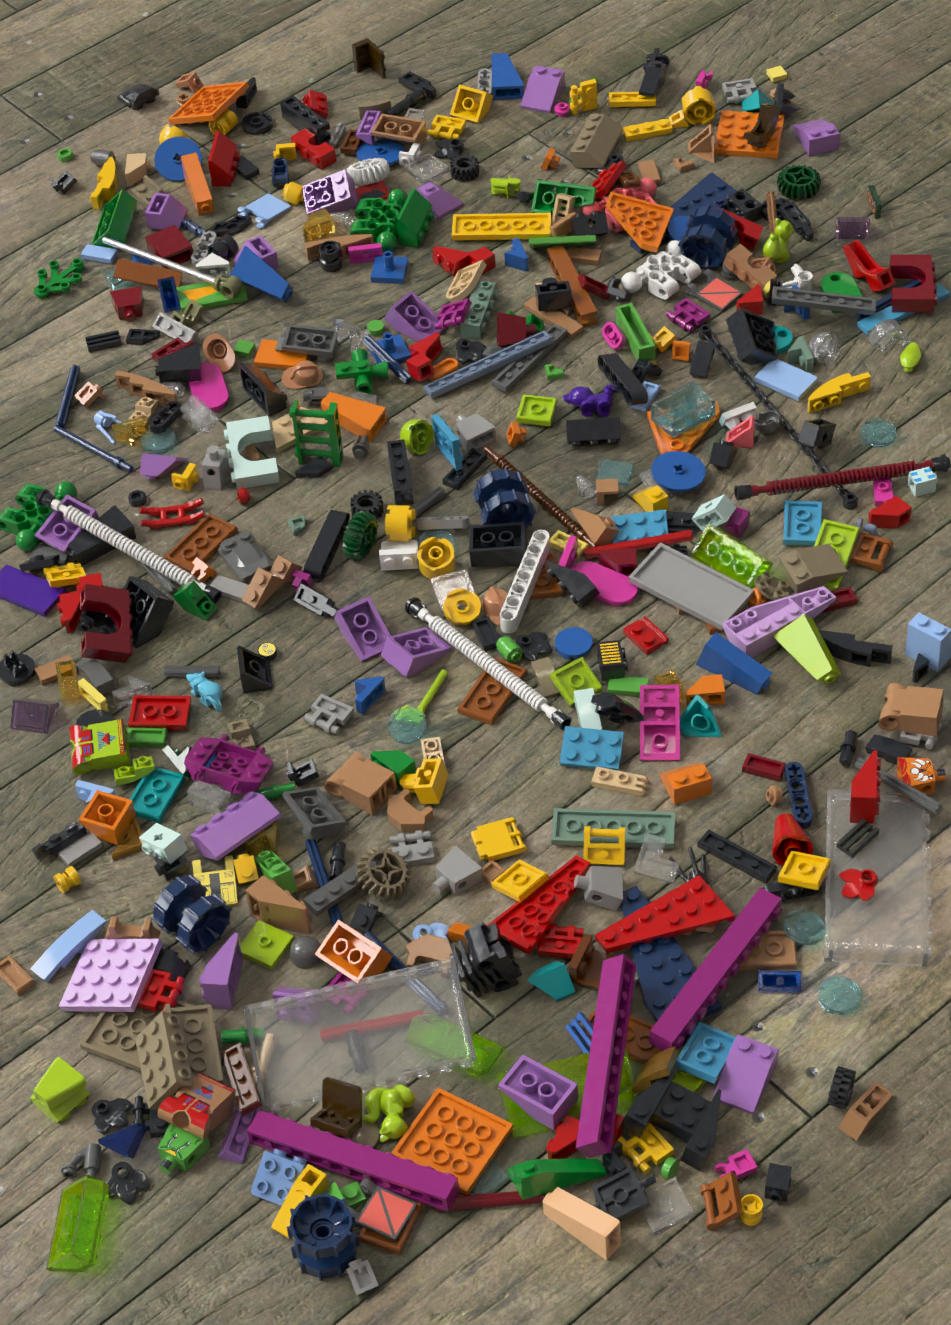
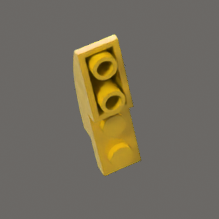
(107, 184)
(836, 389)

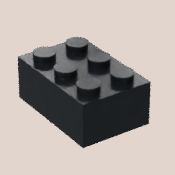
(497, 544)

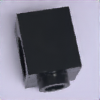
(778, 1182)

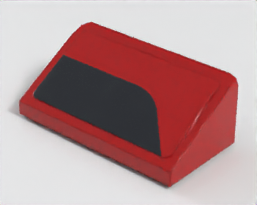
(374, 190)

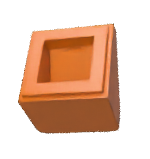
(457, 931)

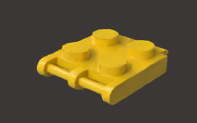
(497, 840)

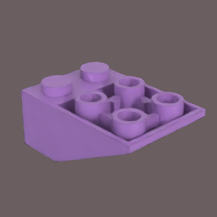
(330, 193)

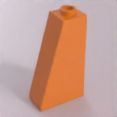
(197, 184)
(357, 415)

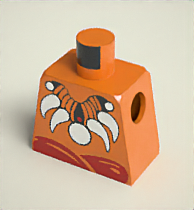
(919, 774)

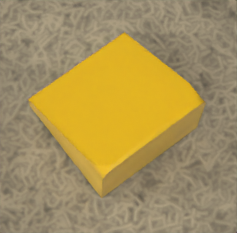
(678, 120)

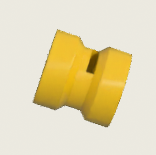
(67, 879)
(750, 1204)

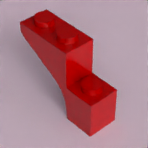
(454, 260)
(864, 265)
(423, 355)
(70, 602)
(566, 1136)

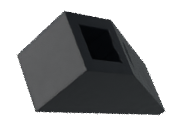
(577, 583)

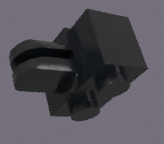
(553, 295)

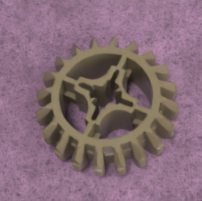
(374, 877)

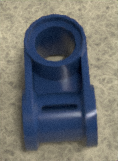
(280, 172)

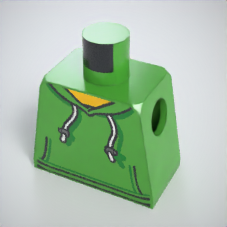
(180, 1149)

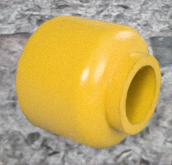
(293, 193)

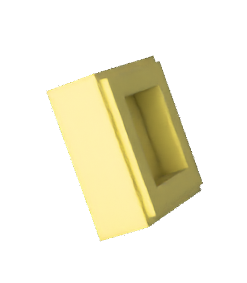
(776, 74)

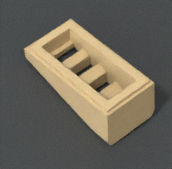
(558, 203)

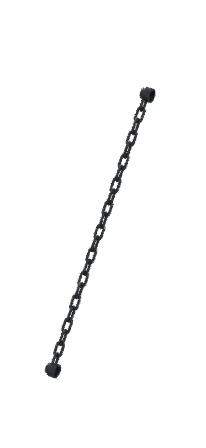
(850, 501)

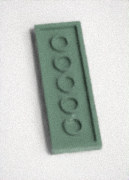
(570, 823)

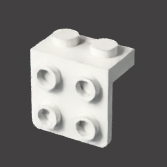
(398, 555)

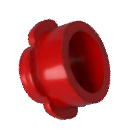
(243, 495)

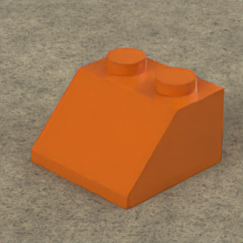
(687, 782)
(108, 816)

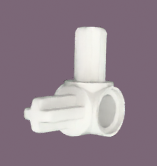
(802, 279)

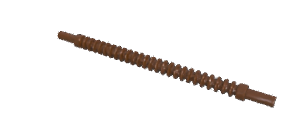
(543, 500)

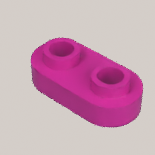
(614, 336)

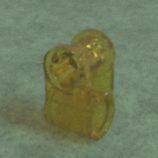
(670, 679)

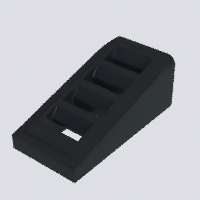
(244, 100)

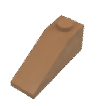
(598, 528)
(865, 1110)

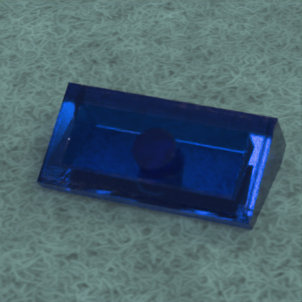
(779, 981)

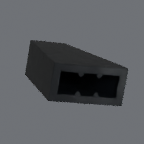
(180, 366)

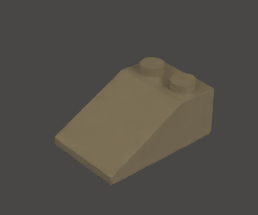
(811, 567)

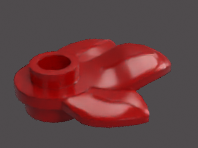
(857, 885)

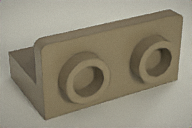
(145, 191)

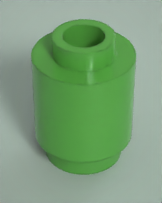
(509, 649)

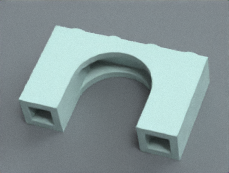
(248, 472)

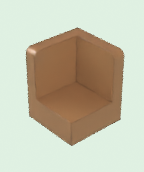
(605, 487)

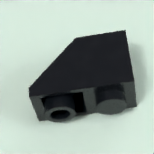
(723, 454)

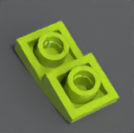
(141, 767)

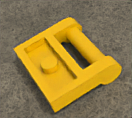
(604, 852)

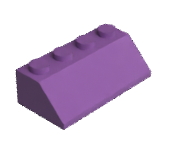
(234, 826)

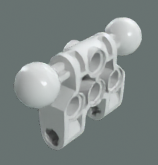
(661, 272)

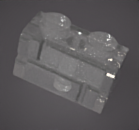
(199, 414)
(209, 797)

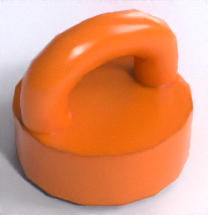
(757, 598)

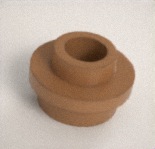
(774, 795)

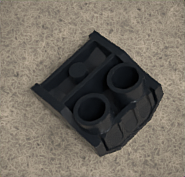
(138, 95)
(617, 708)

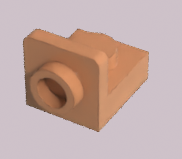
(189, 80)
(760, 262)
(89, 393)

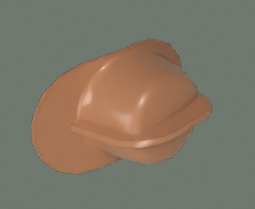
(219, 352)
(302, 376)
(493, 603)

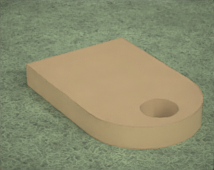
(465, 281)

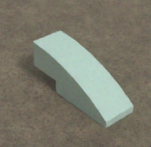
(586, 710)

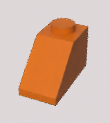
(709, 688)

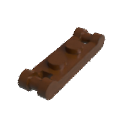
(628, 179)

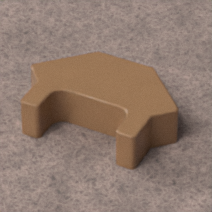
(404, 815)
(123, 931)
(428, 949)

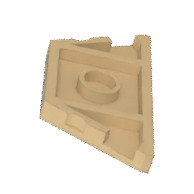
(284, 430)

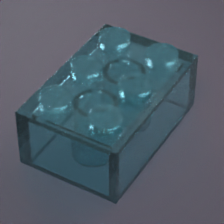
(683, 409)

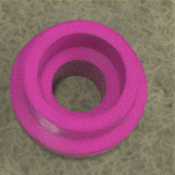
(562, 109)

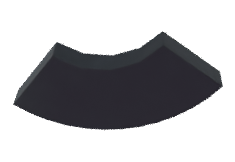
(232, 226)

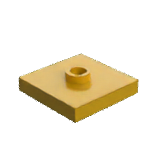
(804, 870)
(520, 880)

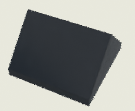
(254, 671)

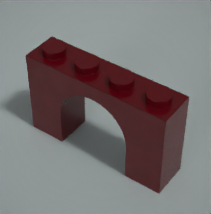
(917, 298)
(116, 605)

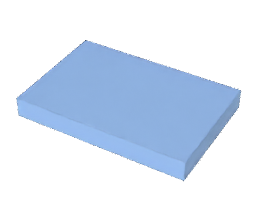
(786, 379)

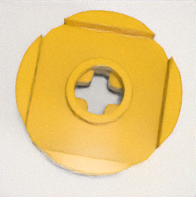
(461, 617)

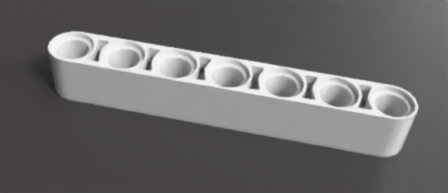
(524, 581)

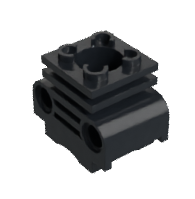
(486, 960)

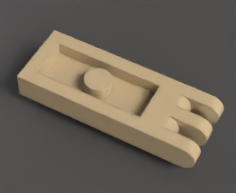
(619, 781)

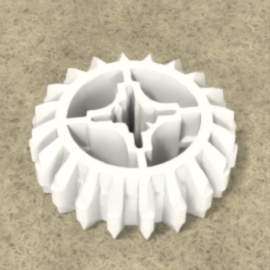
(369, 171)

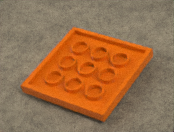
(209, 103)
(731, 133)
(454, 1138)

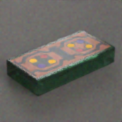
(874, 201)

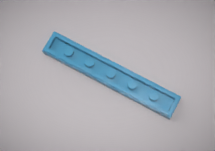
(870, 322)

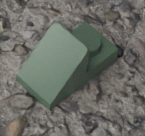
(800, 353)

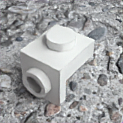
(408, 157)

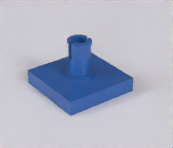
(389, 269)
(394, 346)

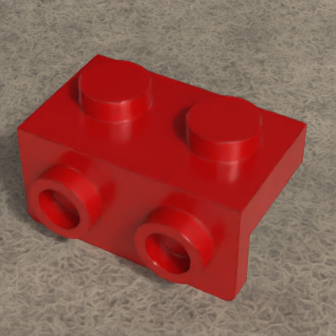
(317, 102)

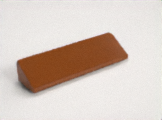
(144, 273)

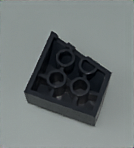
(752, 337)
(148, 610)

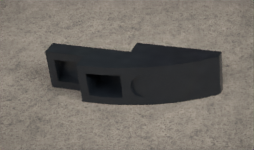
(857, 652)

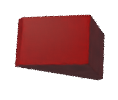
(752, 301)

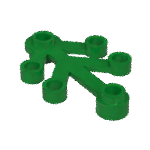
(44, 289)

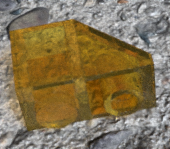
(318, 225)

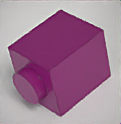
(737, 522)

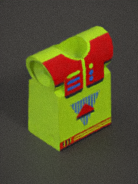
(99, 746)

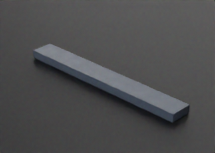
(488, 364)

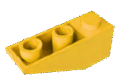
(309, 1183)

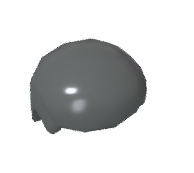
(768, 422)
(303, 952)

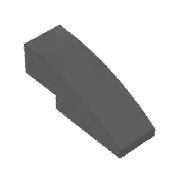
(96, 675)

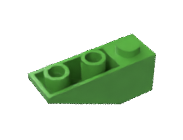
(275, 869)

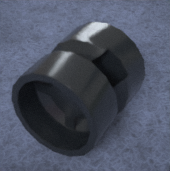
(224, 247)
(330, 256)

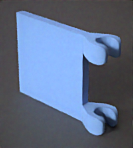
(265, 208)

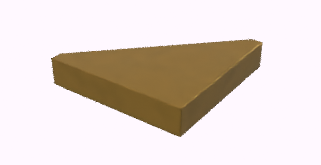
(129, 841)

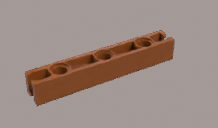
(565, 271)

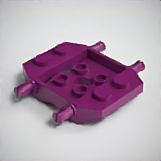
(233, 768)

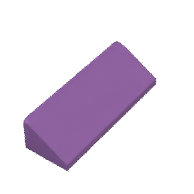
(367, 124)
(236, 1137)

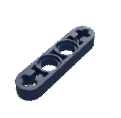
(801, 794)

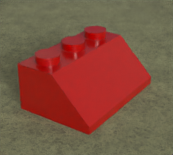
(223, 161)

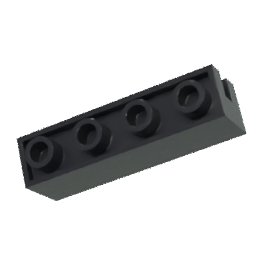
(304, 118)
(400, 472)

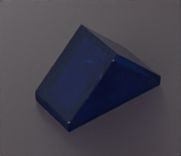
(168, 294)
(126, 1140)

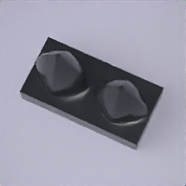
(784, 95)

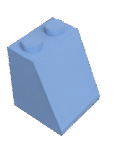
(930, 640)

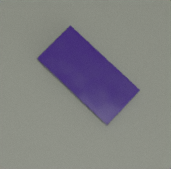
(28, 591)

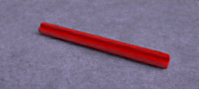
(643, 543)

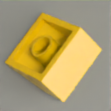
(471, 104)

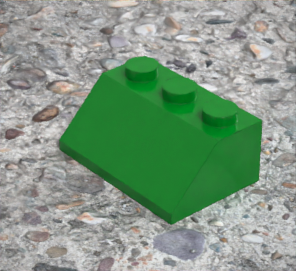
(414, 219)

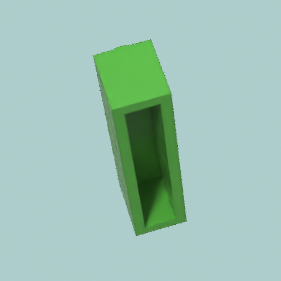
(635, 332)

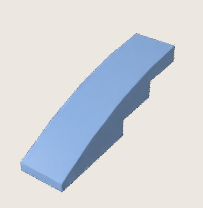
(68, 945)

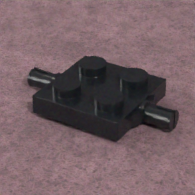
(623, 1194)

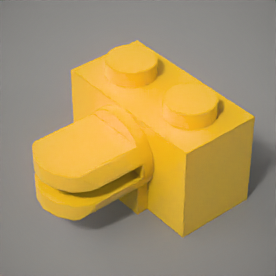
(428, 781)

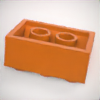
(352, 953)

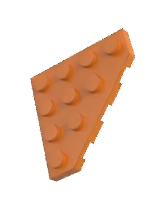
(641, 219)
(686, 440)

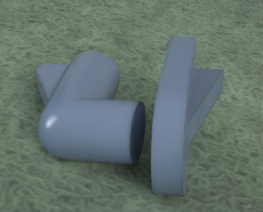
(871, 528)

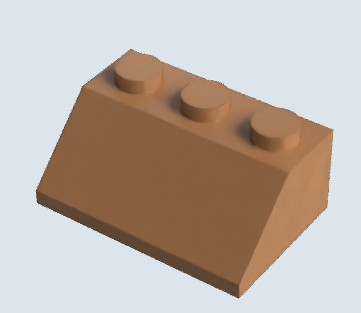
(400, 129)

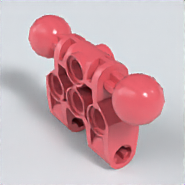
(645, 192)

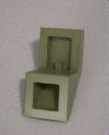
(190, 315)

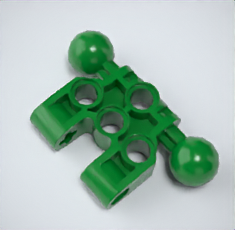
(380, 218)
(30, 517)

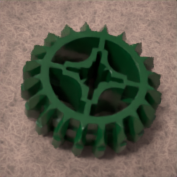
(798, 182)
(360, 535)

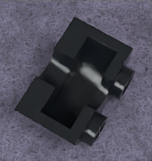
(97, 622)
(169, 962)

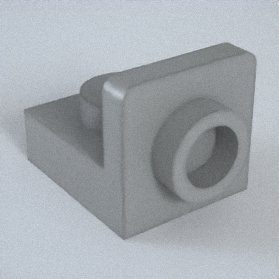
(361, 1276)

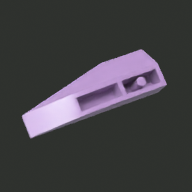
(754, 628)

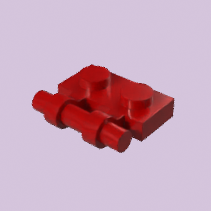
(560, 946)
(155, 989)

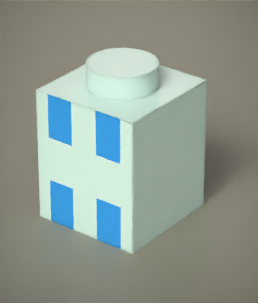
(922, 481)

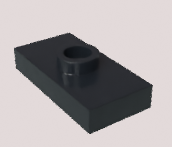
(39, 562)

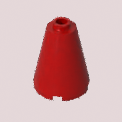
(789, 837)

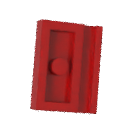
(645, 635)

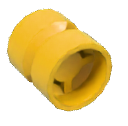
(225, 122)

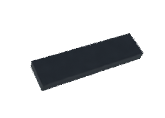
(737, 856)

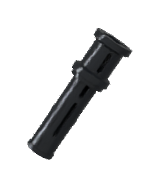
(410, 100)

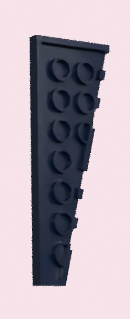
(708, 191)

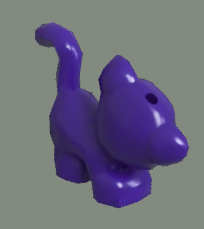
(584, 398)

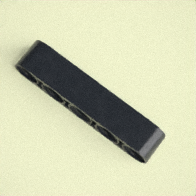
(622, 379)
(326, 544)

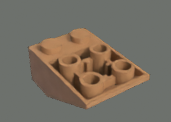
(277, 907)

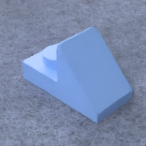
(86, 790)

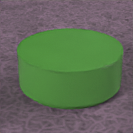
(65, 155)
(375, 327)
(670, 1168)

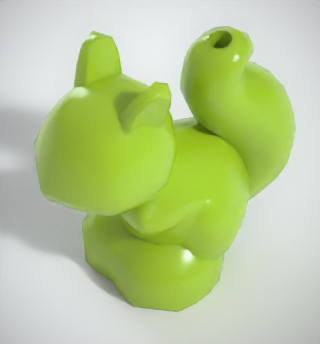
(777, 242)
(392, 1104)

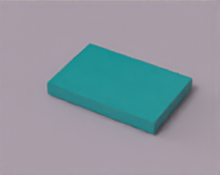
(156, 793)

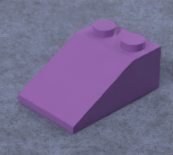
(543, 89)
(817, 136)
(412, 317)
(60, 531)
(362, 628)
(414, 650)
(222, 975)
(746, 1073)
(540, 1091)

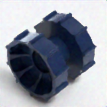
(708, 236)
(504, 498)
(191, 913)
(319, 1217)

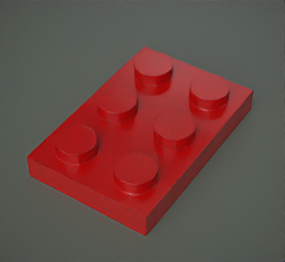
(607, 179)
(160, 712)

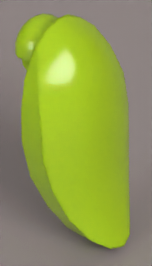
(910, 357)

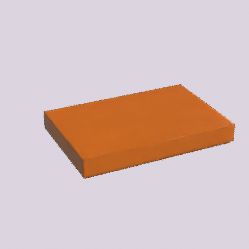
(272, 358)

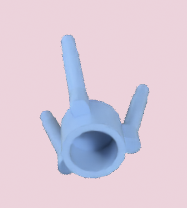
(105, 420)

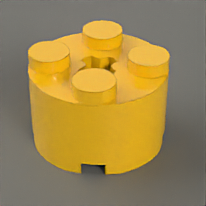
(698, 106)
(400, 523)
(436, 557)

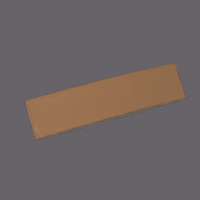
(312, 248)
(144, 387)

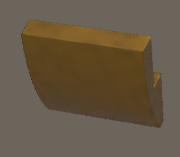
(656, 1067)

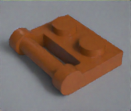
(866, 548)
(727, 1200)

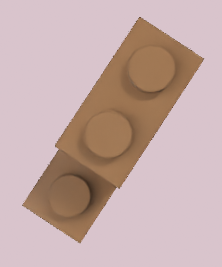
(267, 582)

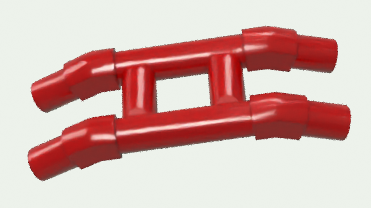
(163, 511)

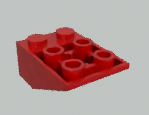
(865, 791)

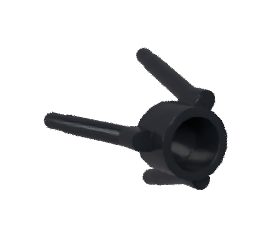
(696, 871)

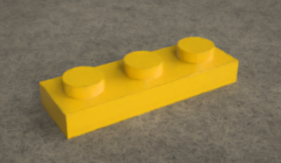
(630, 99)
(647, 130)

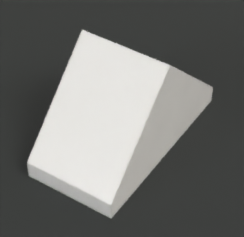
(213, 266)

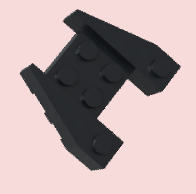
(678, 1113)

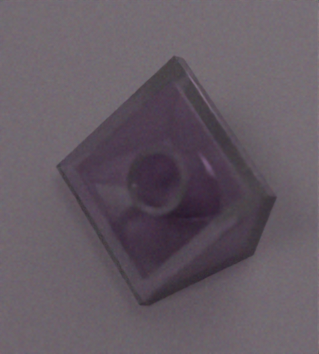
(852, 227)
(33, 715)

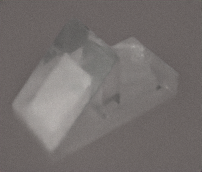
(136, 686)

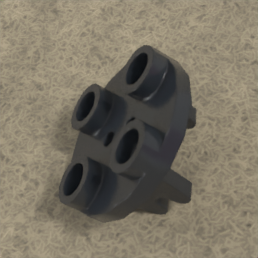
(16, 668)

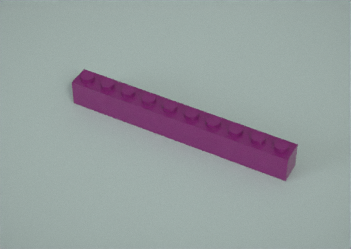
(716, 971)
(606, 1057)
(354, 1160)

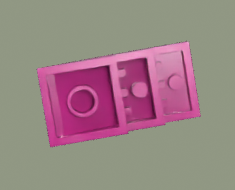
(661, 723)

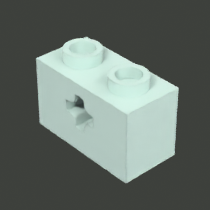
(714, 512)
(163, 843)

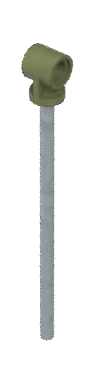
(228, 287)

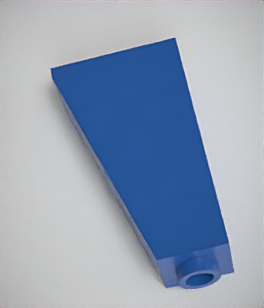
(505, 79)
(260, 276)
(736, 666)

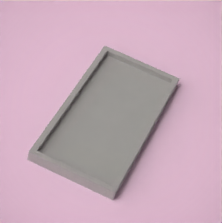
(690, 586)

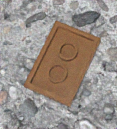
(774, 952)

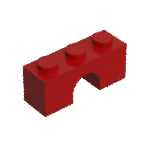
(319, 155)
(747, 231)

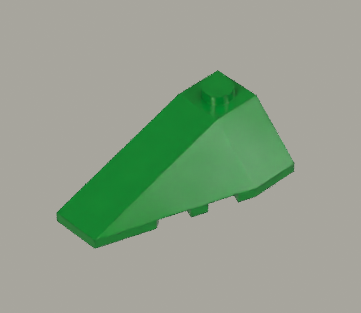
(546, 193)
(545, 1175)

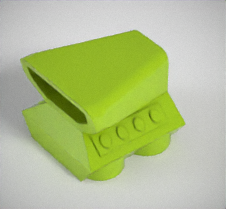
(60, 1091)

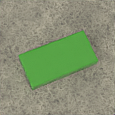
(626, 686)
(147, 737)

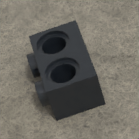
(744, 205)

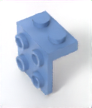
(276, 1175)

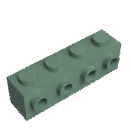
(483, 301)

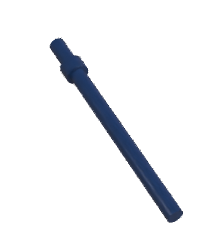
(116, 461)

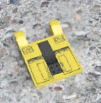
(219, 882)

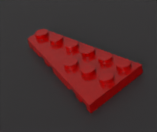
(670, 915)
(529, 920)

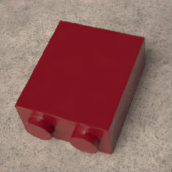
(170, 245)

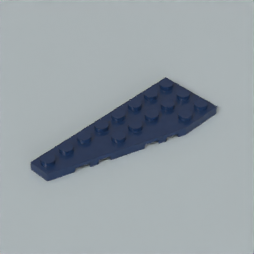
(659, 964)

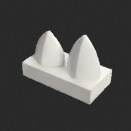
(733, 417)

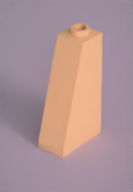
(584, 1222)

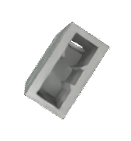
(474, 431)
(215, 468)
(456, 872)
(602, 886)

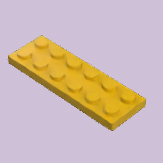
(501, 226)

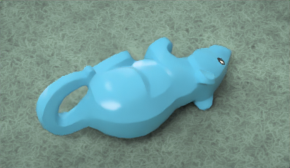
(209, 691)

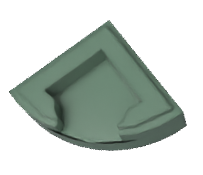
(297, 524)

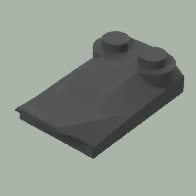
(309, 341)
(244, 556)
(315, 813)

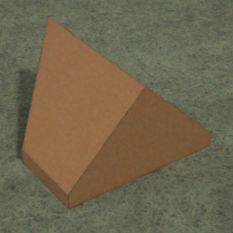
(703, 144)

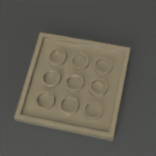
(115, 1034)

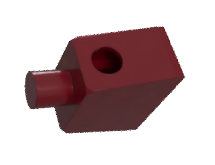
(128, 303)
(512, 329)

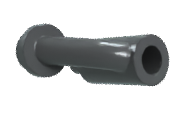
(92, 1158)

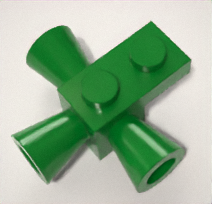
(361, 371)

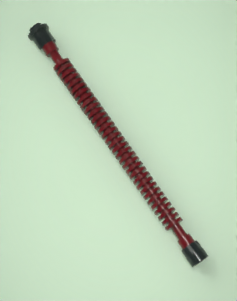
(840, 478)

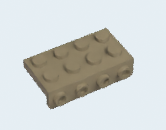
(199, 1039)
(163, 1058)

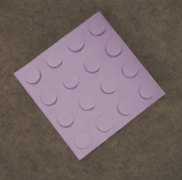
(111, 975)

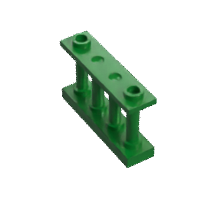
(332, 427)

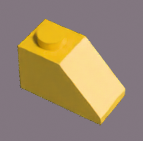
(652, 499)

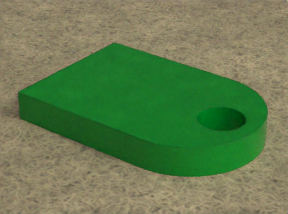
(845, 285)

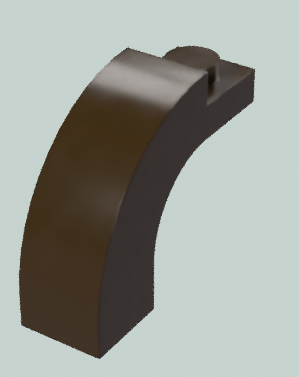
(764, 127)

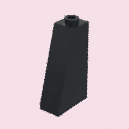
(89, 547)

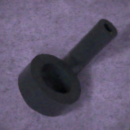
(524, 196)

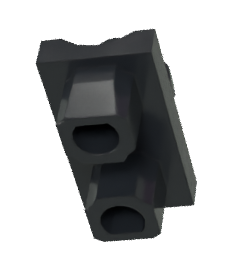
(655, 56)

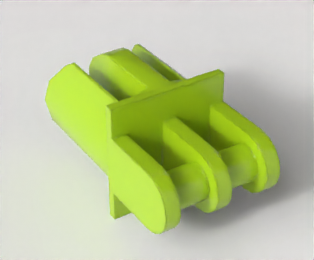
(505, 186)

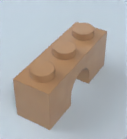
(738, 262)

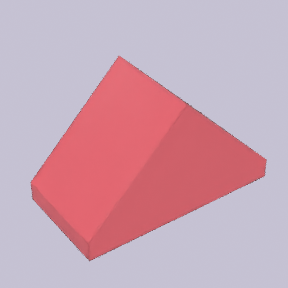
(742, 434)

